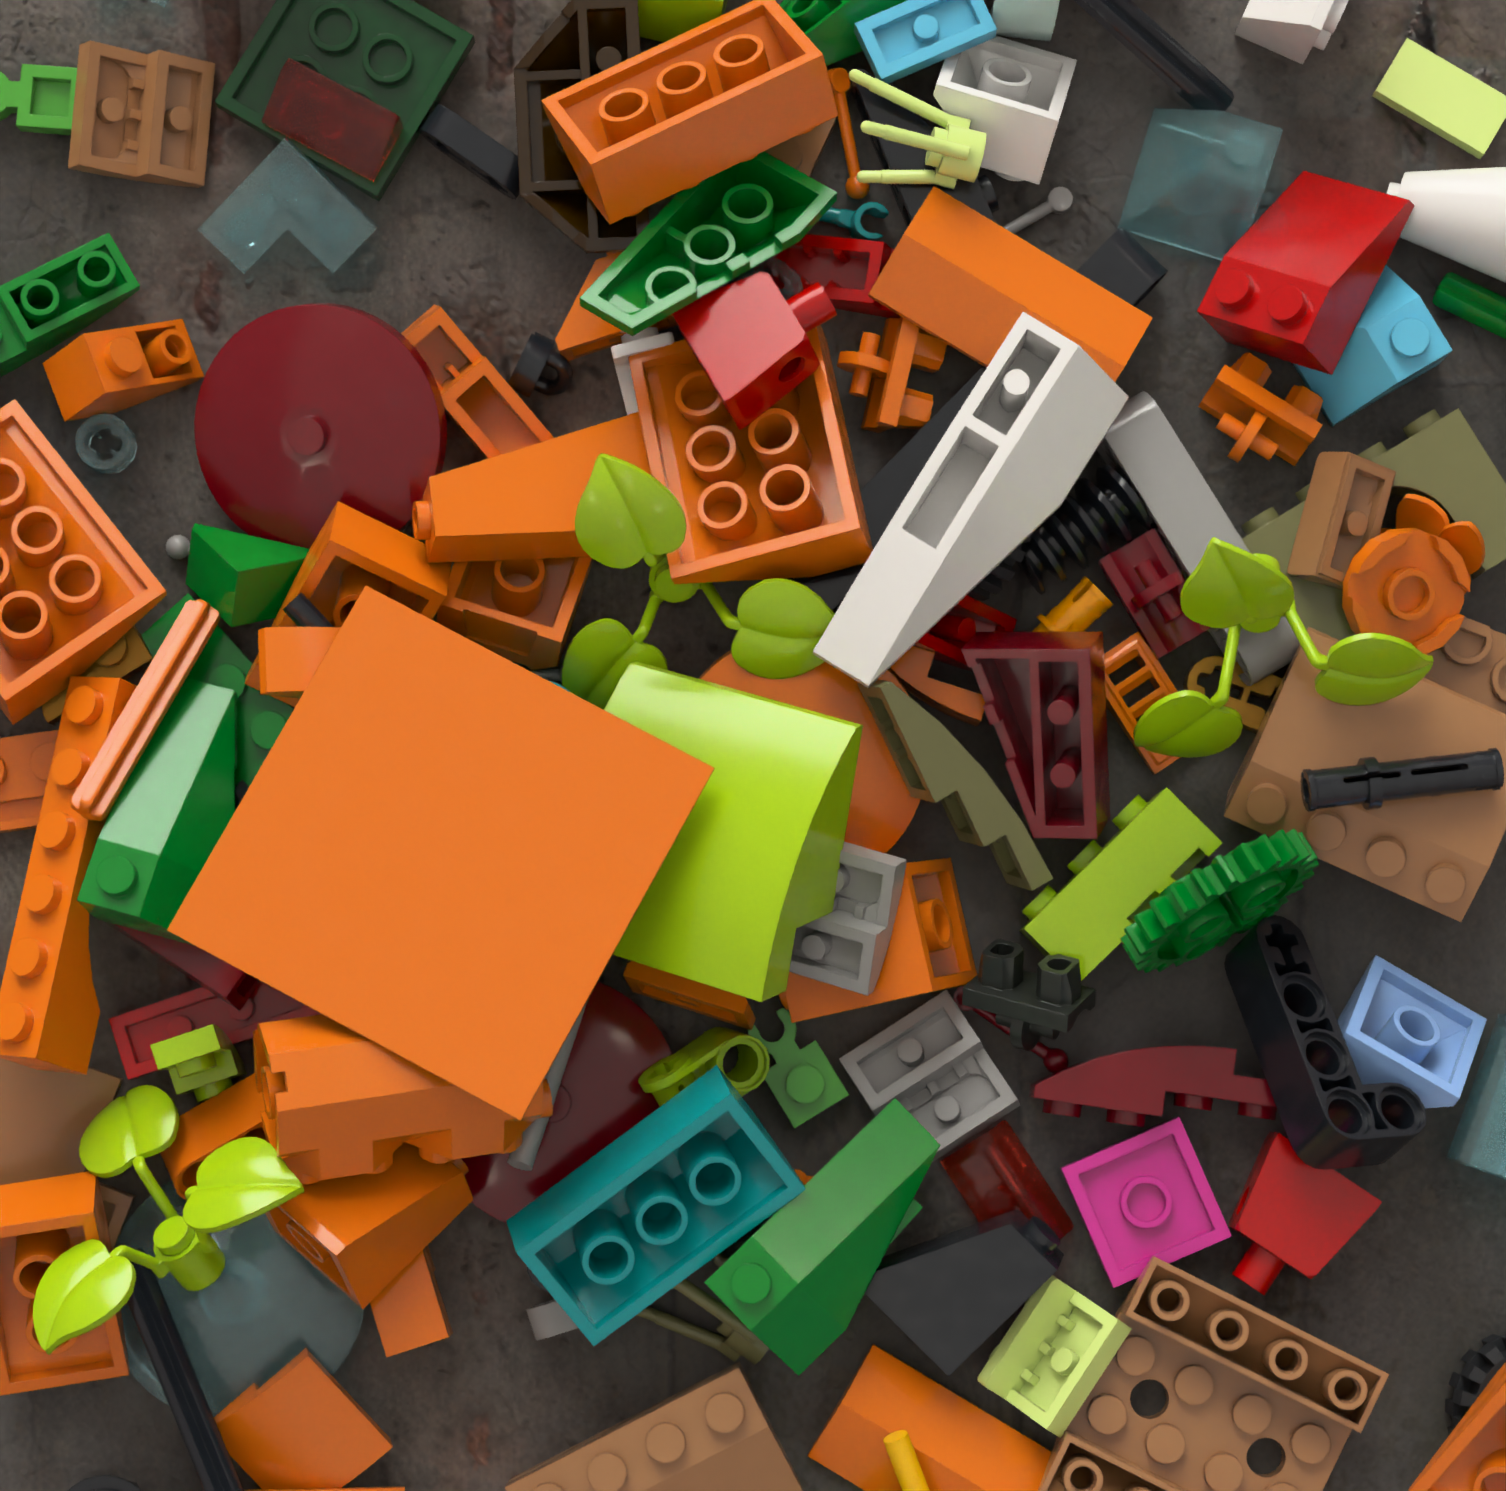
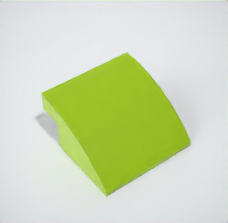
(757, 842)

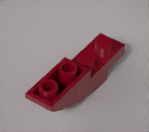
(1136, 1083)

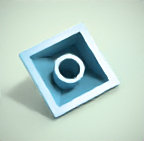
(1386, 350)

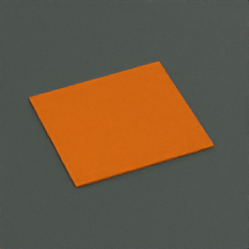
(441, 852)

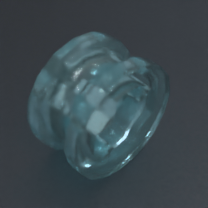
(119, 430)

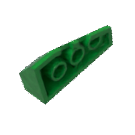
(707, 240)
(167, 814)
(819, 1252)

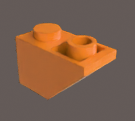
(121, 368)

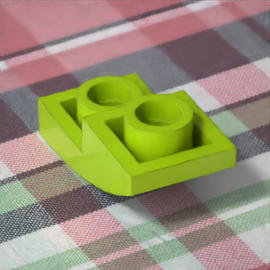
(199, 1061)

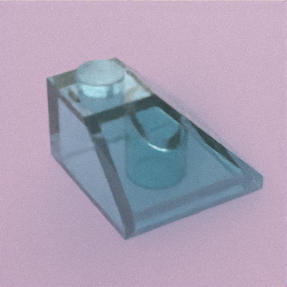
(1199, 179)

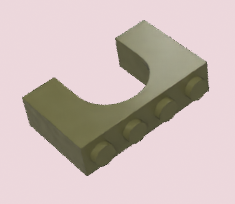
(1436, 462)

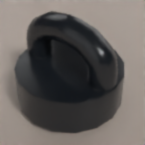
(534, 357)

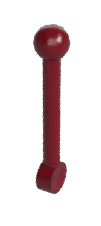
(1053, 1059)

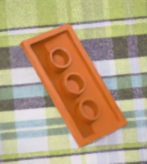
(975, 279)
(953, 1438)

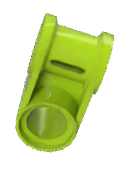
(688, 1064)

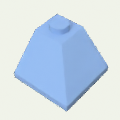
(1410, 1034)

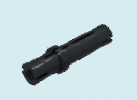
(1376, 782)

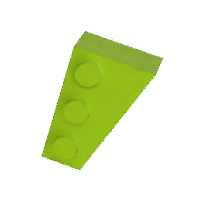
(1117, 881)

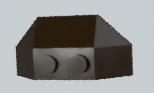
(575, 46)

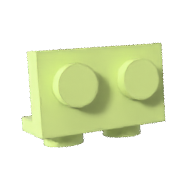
(1053, 1355)

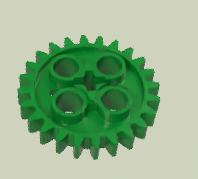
(1219, 900)

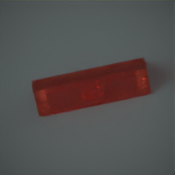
(332, 119)
(1000, 1176)

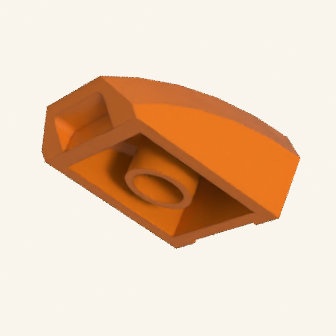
(516, 606)

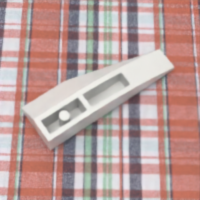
(978, 496)

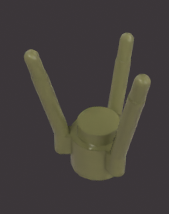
(737, 1337)

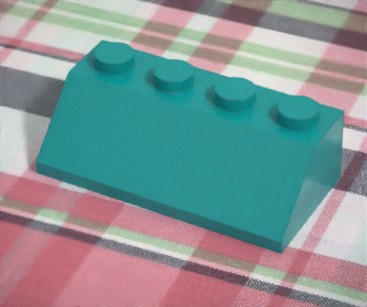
(654, 1206)

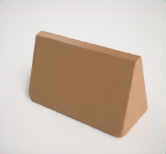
(1339, 516)

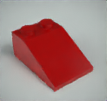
(1305, 271)

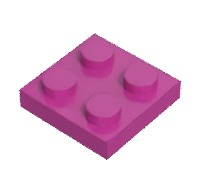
(1145, 1201)

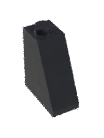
(965, 1283)

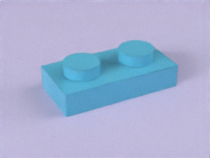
(921, 34)

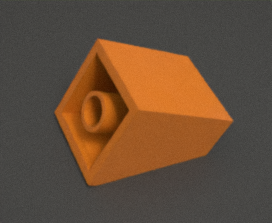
(924, 954)
(373, 1225)

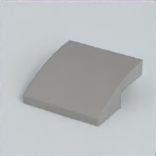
(853, 939)
(934, 1071)

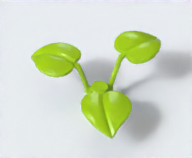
(635, 517)
(1252, 593)
(232, 1187)

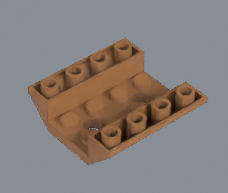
(1226, 1383)

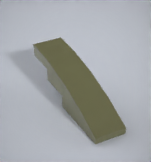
(942, 770)

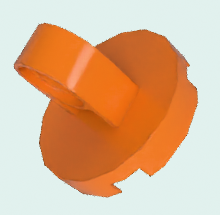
(1406, 588)

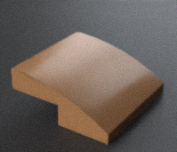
(141, 115)

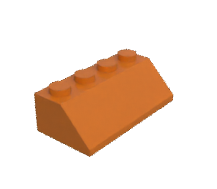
(691, 108)

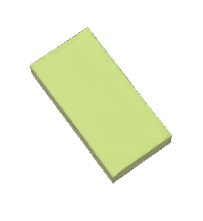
(1443, 98)

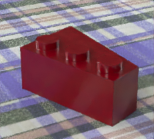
(1051, 722)

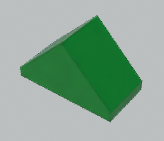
(241, 573)

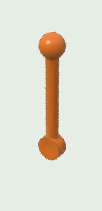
(840, 84)

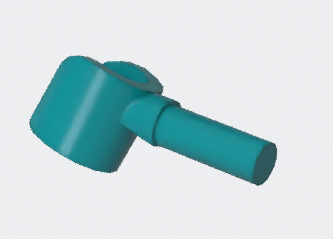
(851, 219)

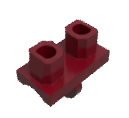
(1150, 592)

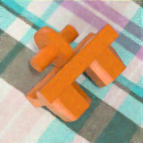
(889, 400)
(1259, 417)

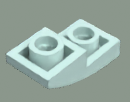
(1025, 18)

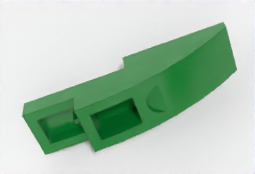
(61, 300)

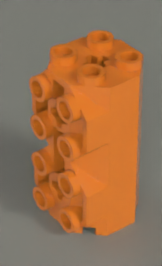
(348, 1104)

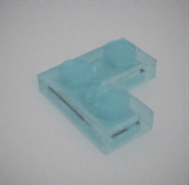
(289, 195)

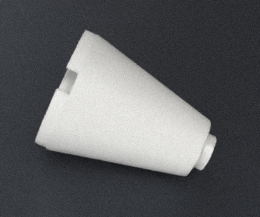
(1458, 215)

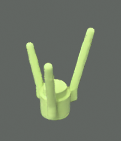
(952, 150)

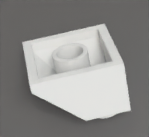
(1012, 97)

